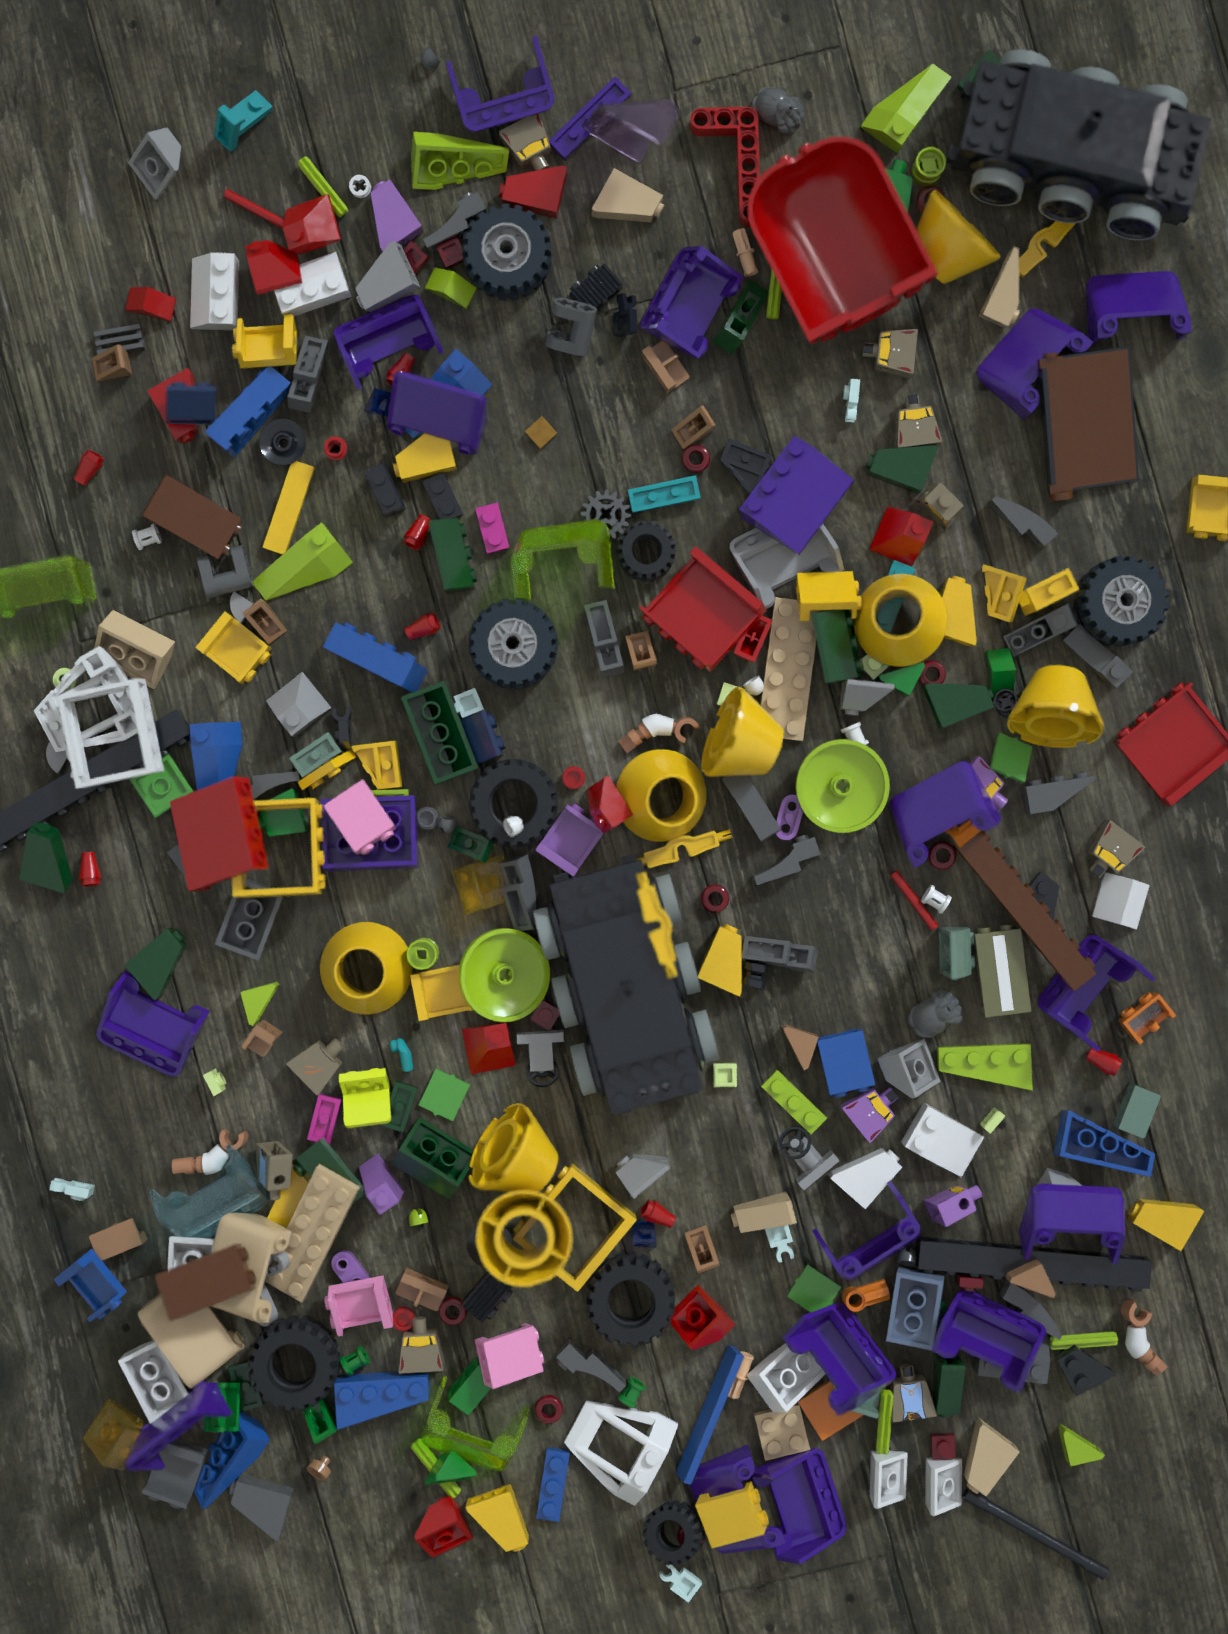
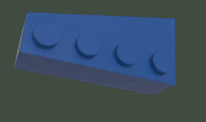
(249, 411)
(375, 657)
(1092, 1144)
(376, 1394)

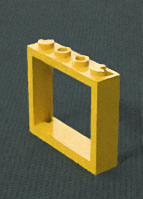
(318, 858)
(605, 1247)

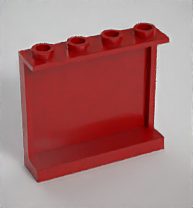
(703, 611)
(1175, 744)
(218, 833)

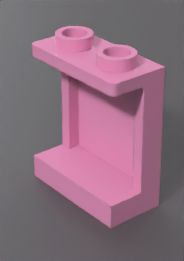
(360, 818)
(359, 1304)
(509, 1356)

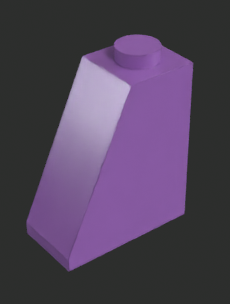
(393, 216)
(380, 1184)

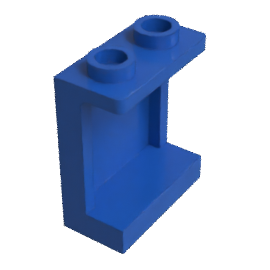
(845, 1062)
(94, 1284)

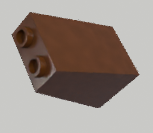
(192, 517)
(206, 1281)

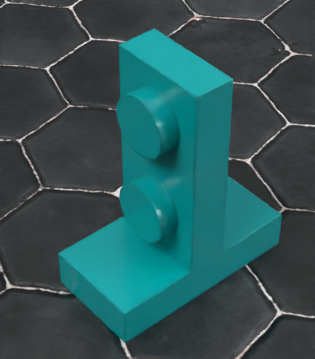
(240, 118)

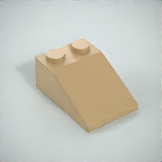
(1004, 295)

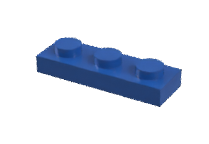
(553, 1484)

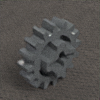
(614, 506)

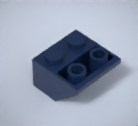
(190, 403)
(482, 737)

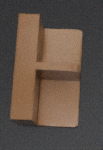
(665, 366)
(262, 1038)
(117, 1239)
(421, 1289)

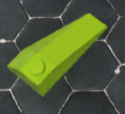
(902, 111)
(450, 159)
(308, 561)

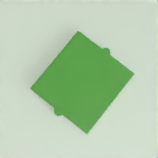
(1011, 757)
(444, 1094)
(813, 1290)

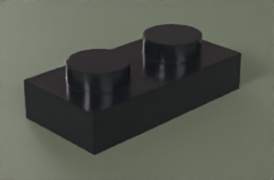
(442, 497)

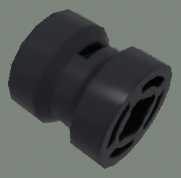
(1003, 699)
(754, 980)

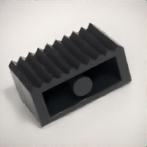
(597, 288)
(384, 490)
(485, 1296)

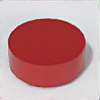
(573, 777)
(403, 1318)

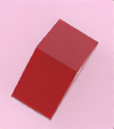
(150, 303)
(751, 643)

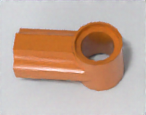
(868, 1294)

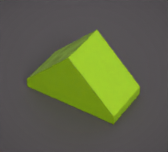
(450, 287)
(256, 1000)
(1077, 1449)

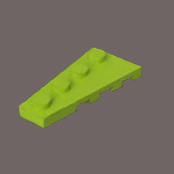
(993, 1063)

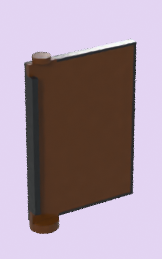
(1087, 420)

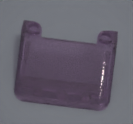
(632, 125)

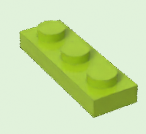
(793, 1101)

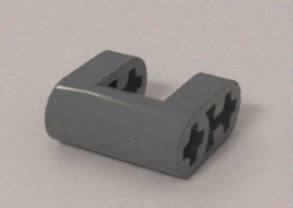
(583, 322)
(228, 581)

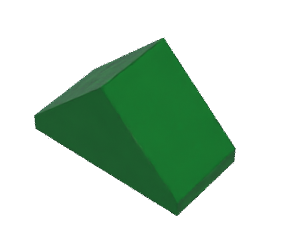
(1000, 670)
(904, 678)
(320, 1420)
(449, 1468)

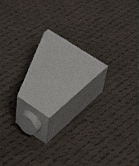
(386, 279)

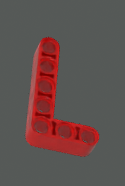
(743, 155)

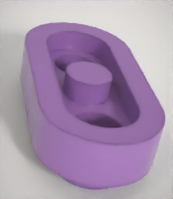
(789, 817)
(353, 1268)

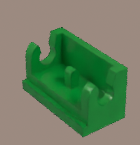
(468, 1388)
(231, 1394)

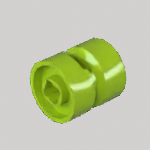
(928, 166)
(423, 953)

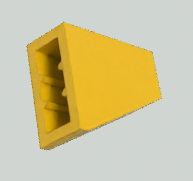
(424, 458)
(960, 612)
(723, 961)
(1166, 1220)
(500, 1517)

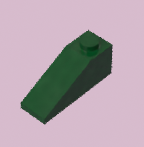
(740, 317)

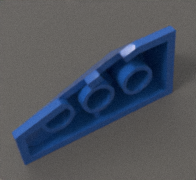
(460, 373)
(215, 751)
(230, 1458)

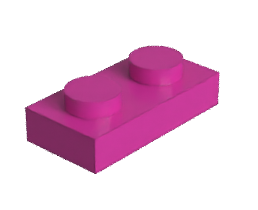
(492, 528)
(324, 1118)

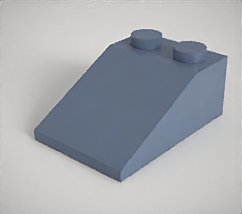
(915, 1308)

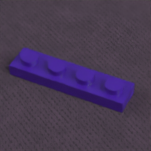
(572, 133)

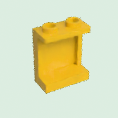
(266, 344)
(1208, 507)
(827, 592)
(1047, 592)
(234, 648)
(438, 992)
(732, 1516)

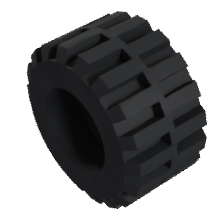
(651, 531)
(658, 1542)

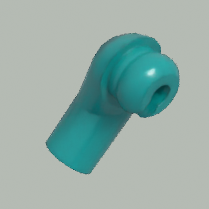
(404, 1052)

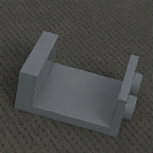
(179, 1477)

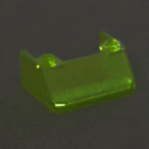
(588, 536)
(45, 582)
(441, 1437)

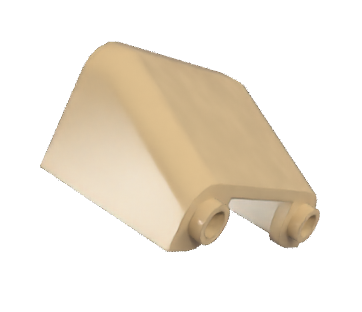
(261, 1239)
(191, 1344)

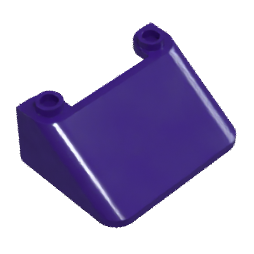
(1134, 297)
(1014, 363)
(437, 411)
(940, 805)
(148, 1028)
(202, 1401)
(724, 1476)
(804, 1503)

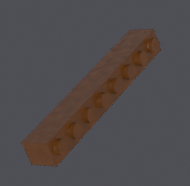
(1026, 911)

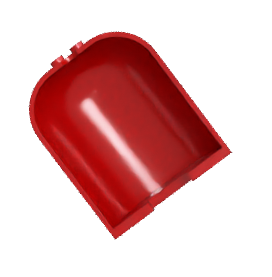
(837, 236)

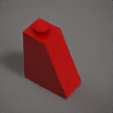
(536, 191)
(181, 432)

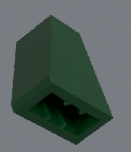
(902, 466)
(956, 701)
(45, 859)
(157, 962)
(948, 1385)

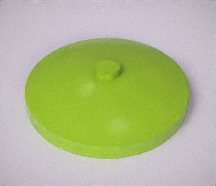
(842, 785)
(504, 975)

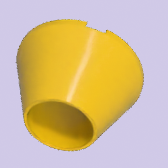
(952, 241)
(914, 646)
(1056, 709)
(743, 739)
(638, 780)
(390, 950)
(513, 1154)
(524, 1266)

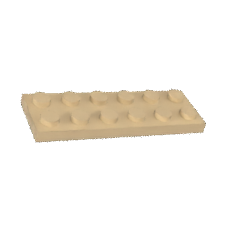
(789, 668)
(314, 1230)

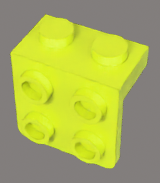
(365, 1097)

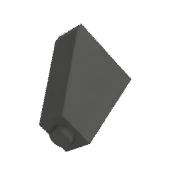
(262, 1503)

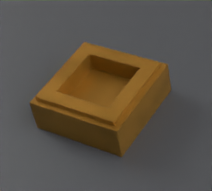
(541, 432)

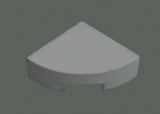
(238, 605)
(56, 759)

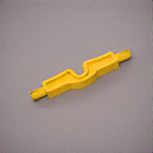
(1035, 253)
(694, 846)
(661, 937)

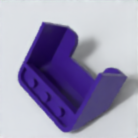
(991, 1334)
(843, 1353)

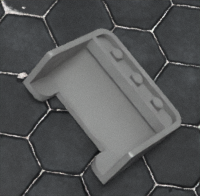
(770, 564)

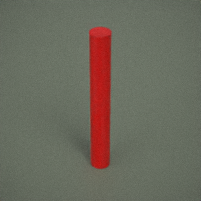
(254, 208)
(914, 900)

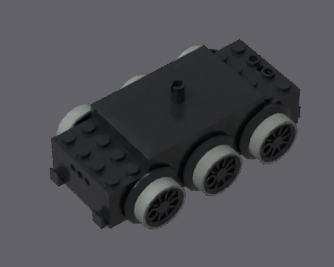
(1079, 144)
(623, 990)

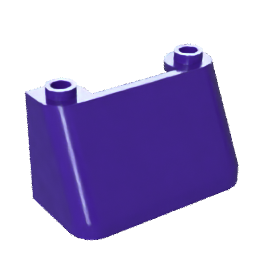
(690, 299)

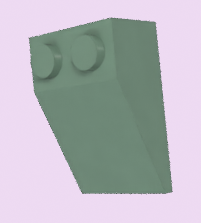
(955, 951)

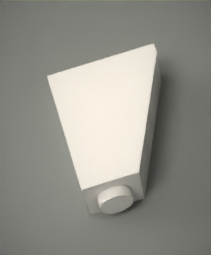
(867, 1175)

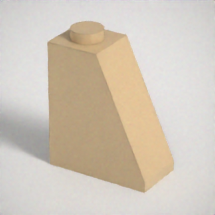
(627, 200)
(764, 1213)
(987, 1458)

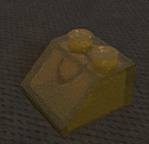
(480, 884)
(113, 1434)

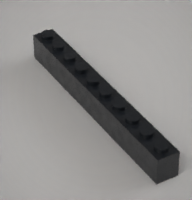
(62, 794)
(1059, 1264)

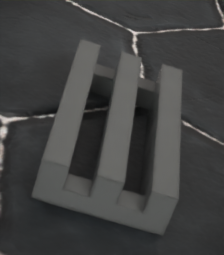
(117, 331)

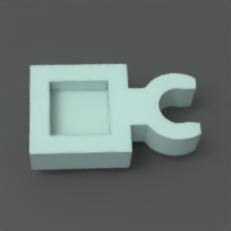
(851, 394)
(468, 703)
(76, 1189)
(779, 1238)
(683, 1582)

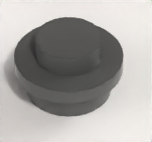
(427, 818)

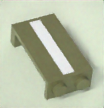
(1002, 971)

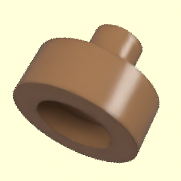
(319, 1468)

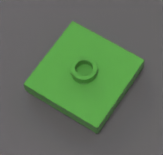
(162, 787)

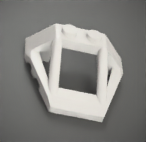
(103, 671)
(655, 1448)

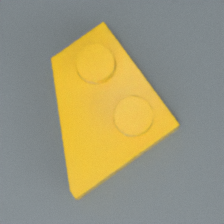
(1003, 592)
(381, 762)
(329, 769)

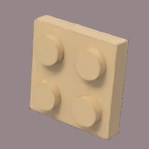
(782, 1432)

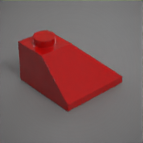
(311, 225)
(272, 266)
(901, 535)
(607, 805)
(488, 1047)
(700, 1319)
(443, 1527)

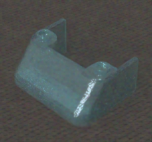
(201, 1212)

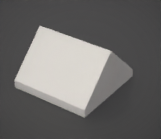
(1120, 900)
(187, 1249)
(888, 1478)
(943, 1485)

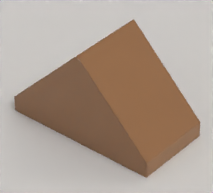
(112, 364)
(693, 427)
(264, 621)
(641, 651)
(802, 1043)
(702, 1249)
(1032, 1277)

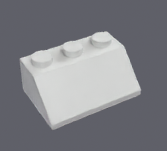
(321, 286)
(214, 291)
(152, 1379)

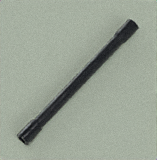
(1088, 1563)

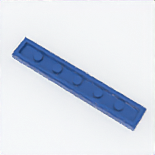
(709, 1414)

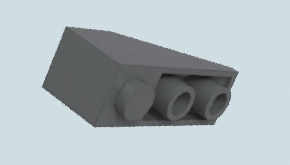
(1042, 629)
(1048, 796)

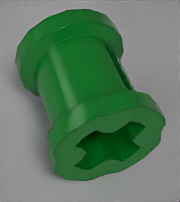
(355, 1360)
(632, 1392)

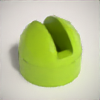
(417, 1217)

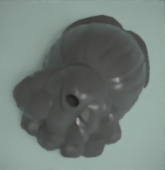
(778, 109)
(935, 1014)

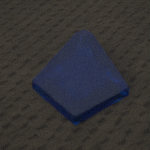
(378, 402)
(644, 1234)

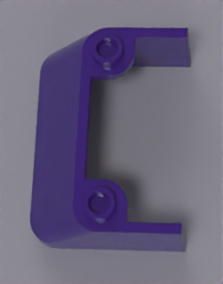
(534, 100)
(385, 333)
(1068, 1006)
(1073, 1210)
(879, 1248)

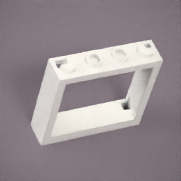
(145, 725)

